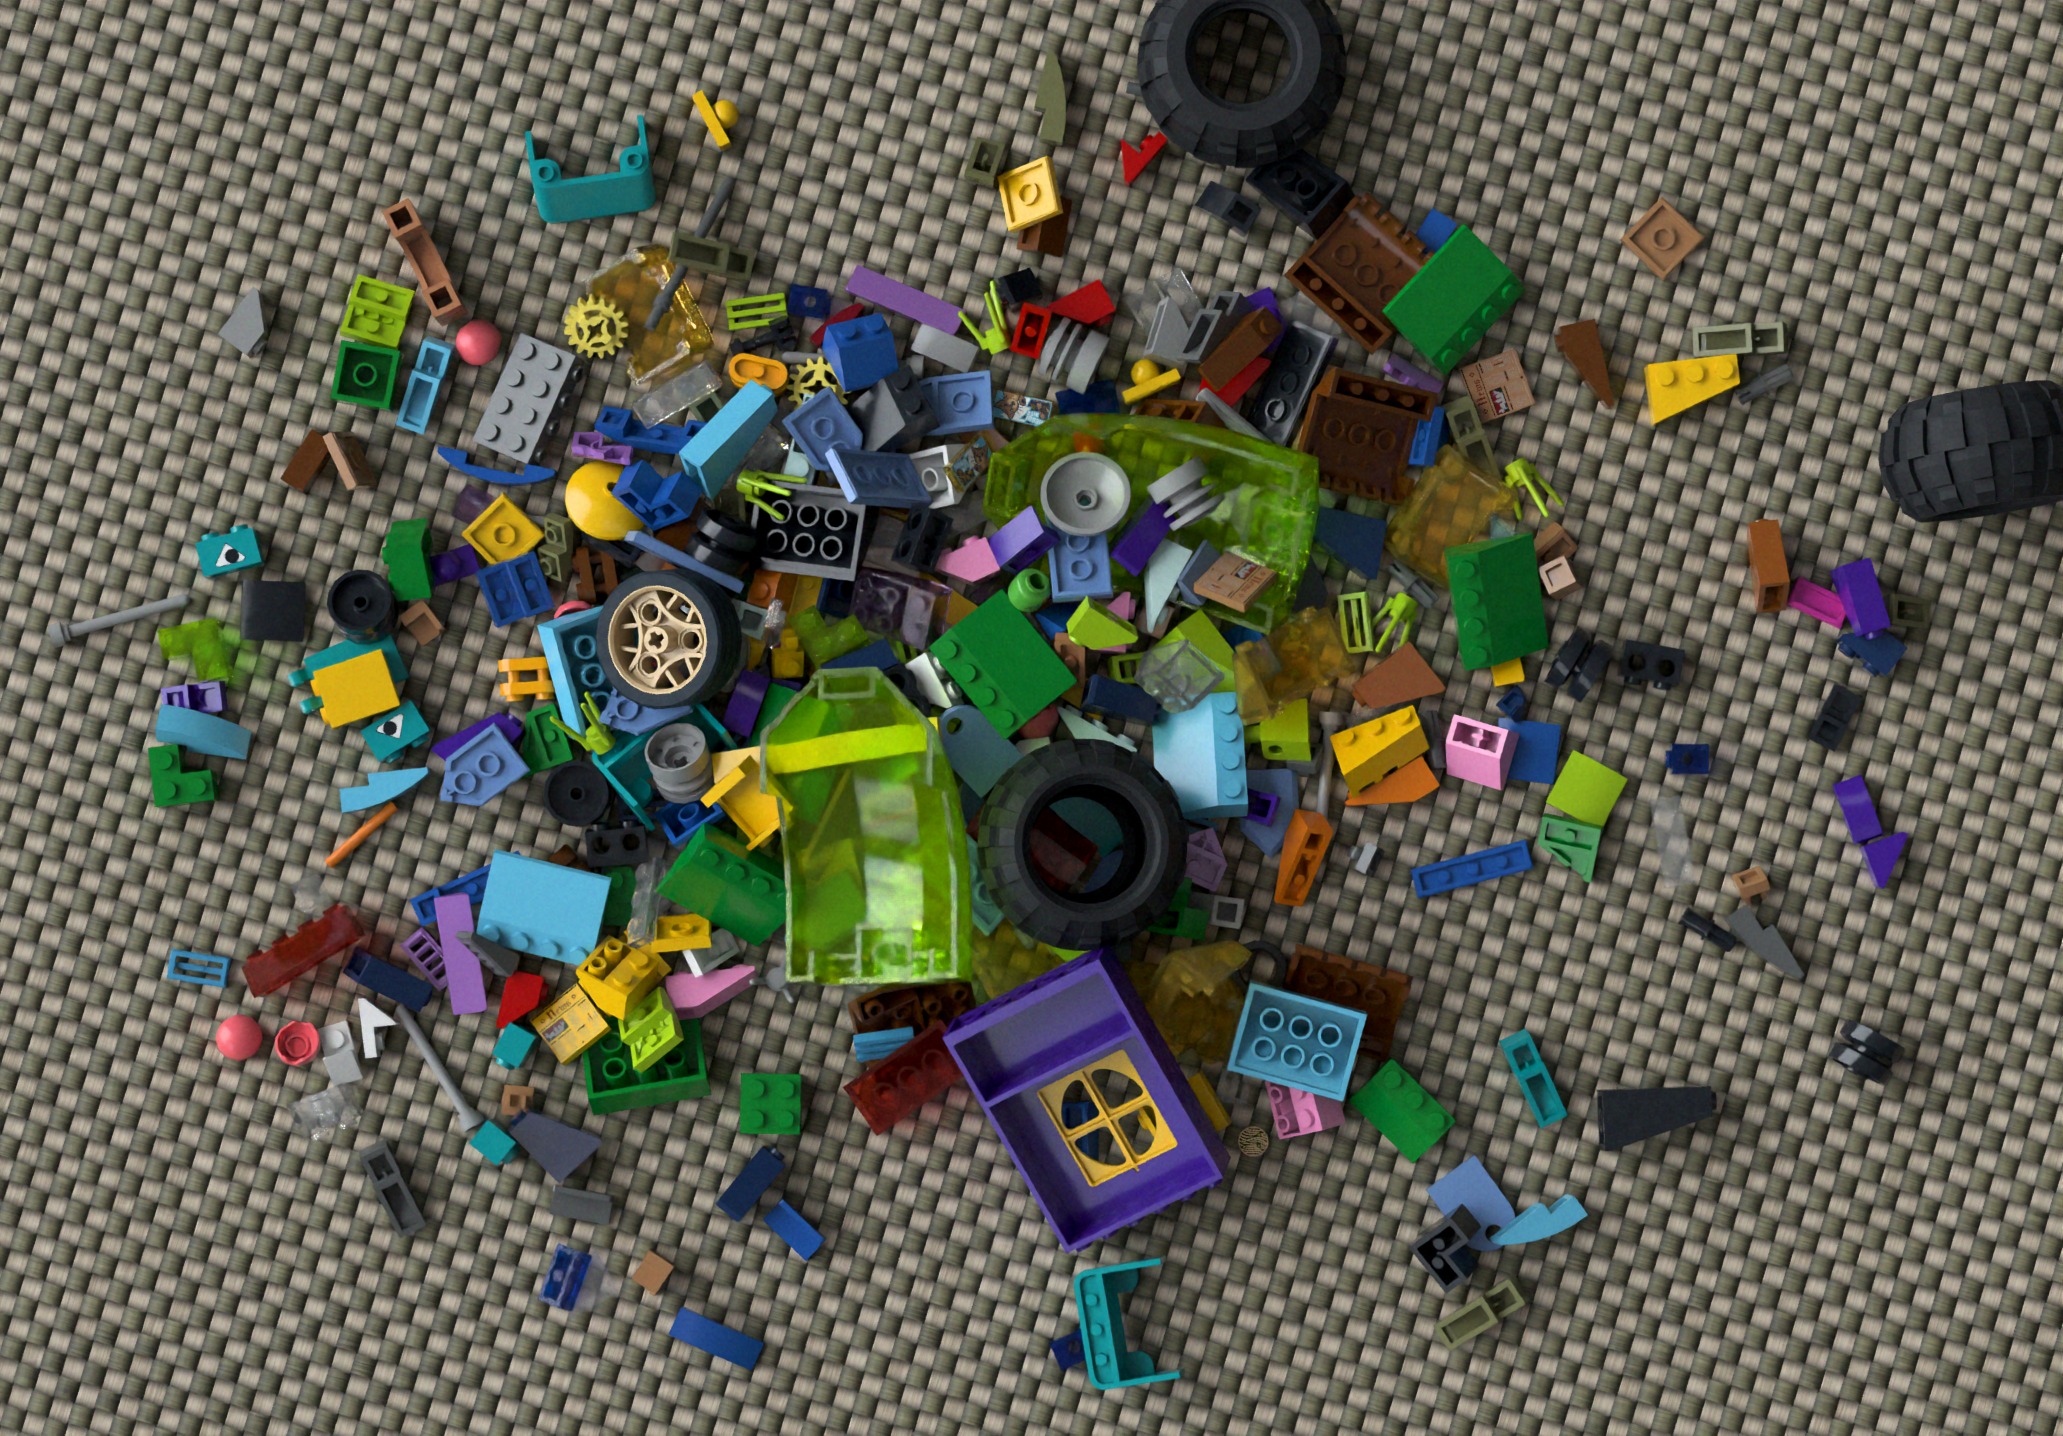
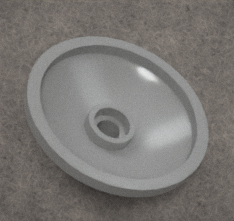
(1085, 478)

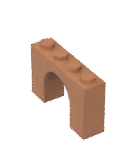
(426, 262)

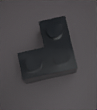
(1443, 1249)

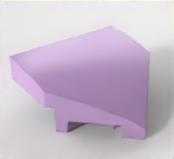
(1205, 859)

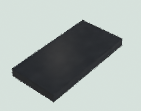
(1290, 382)

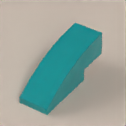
(1533, 1078)

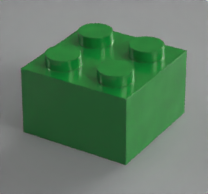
(367, 376)
(771, 1103)

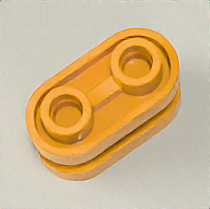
(760, 370)
(515, 690)

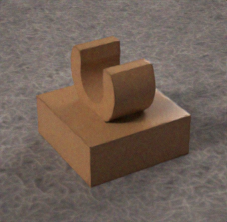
(1751, 883)
(517, 1098)

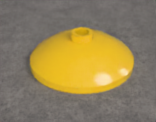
(593, 505)

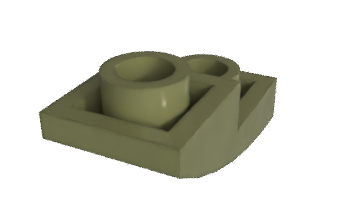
(557, 553)

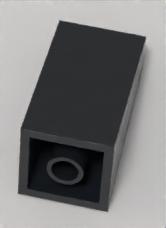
(1642, 1113)

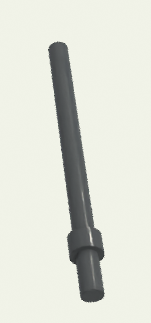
(664, 300)

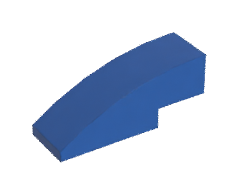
(716, 1338)

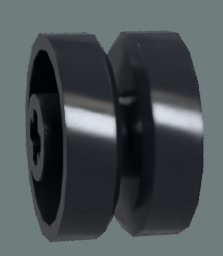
(723, 541)
(363, 607)
(1575, 662)
(595, 794)
(1865, 1054)

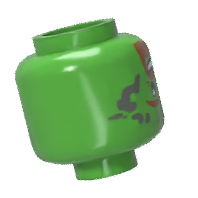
(1029, 590)

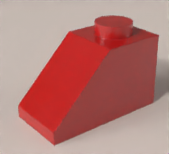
(1085, 306)
(1031, 330)
(521, 996)

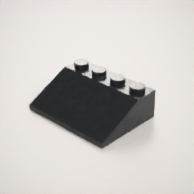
(818, 535)

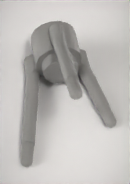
(776, 980)

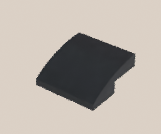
(272, 611)

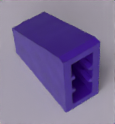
(1141, 535)
(1861, 598)
(507, 724)

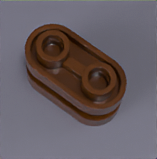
(584, 563)

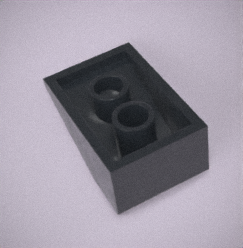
(1303, 191)
(893, 412)

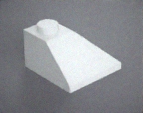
(930, 466)

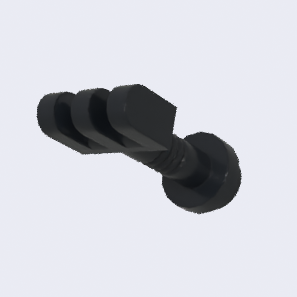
(776, 335)

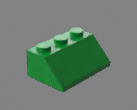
(1402, 1110)

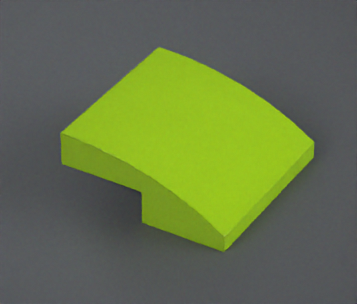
(377, 312)
(1586, 789)
(651, 1029)

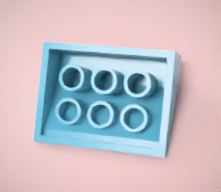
(575, 666)
(1204, 757)
(543, 907)
(1296, 1040)

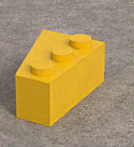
(1686, 383)
(1377, 747)

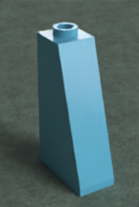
(728, 437)

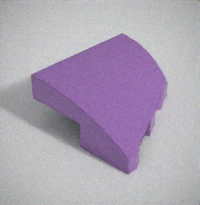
(1411, 375)
(592, 446)

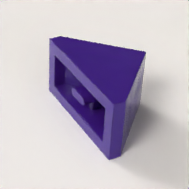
(1261, 807)
(1882, 856)

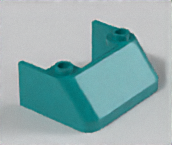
(594, 195)
(627, 766)
(1103, 1330)

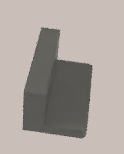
(581, 1204)

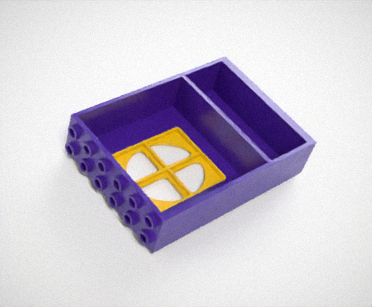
(1058, 1030)

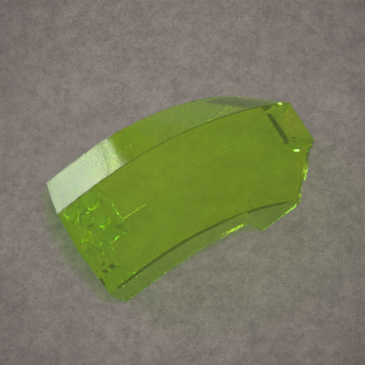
(1263, 519)
(868, 837)

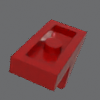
(1136, 163)

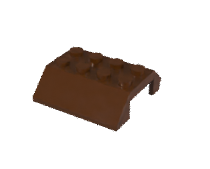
(1360, 269)
(1364, 434)
(1356, 986)

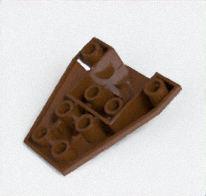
(909, 1007)

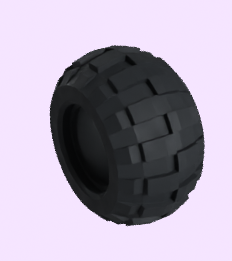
(1241, 132)
(1975, 451)
(1151, 832)

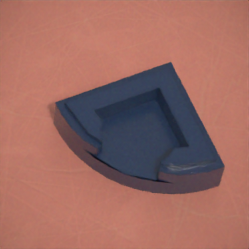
(1513, 704)

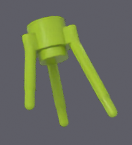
(997, 337)
(1522, 474)
(755, 484)
(1402, 609)
(597, 734)

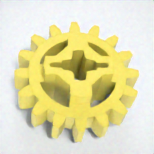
(591, 314)
(819, 375)

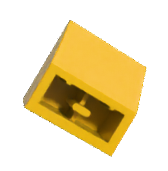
(617, 976)

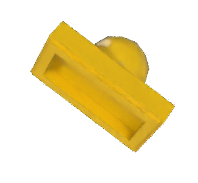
(721, 115)
(1148, 380)

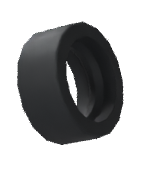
(1275, 953)

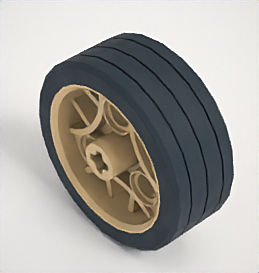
(668, 638)

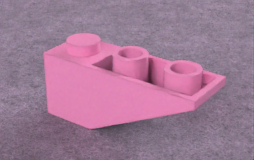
(700, 995)

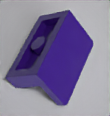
(1022, 541)

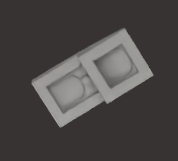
(945, 349)

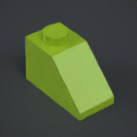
(1099, 627)

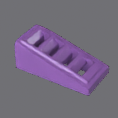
(423, 965)

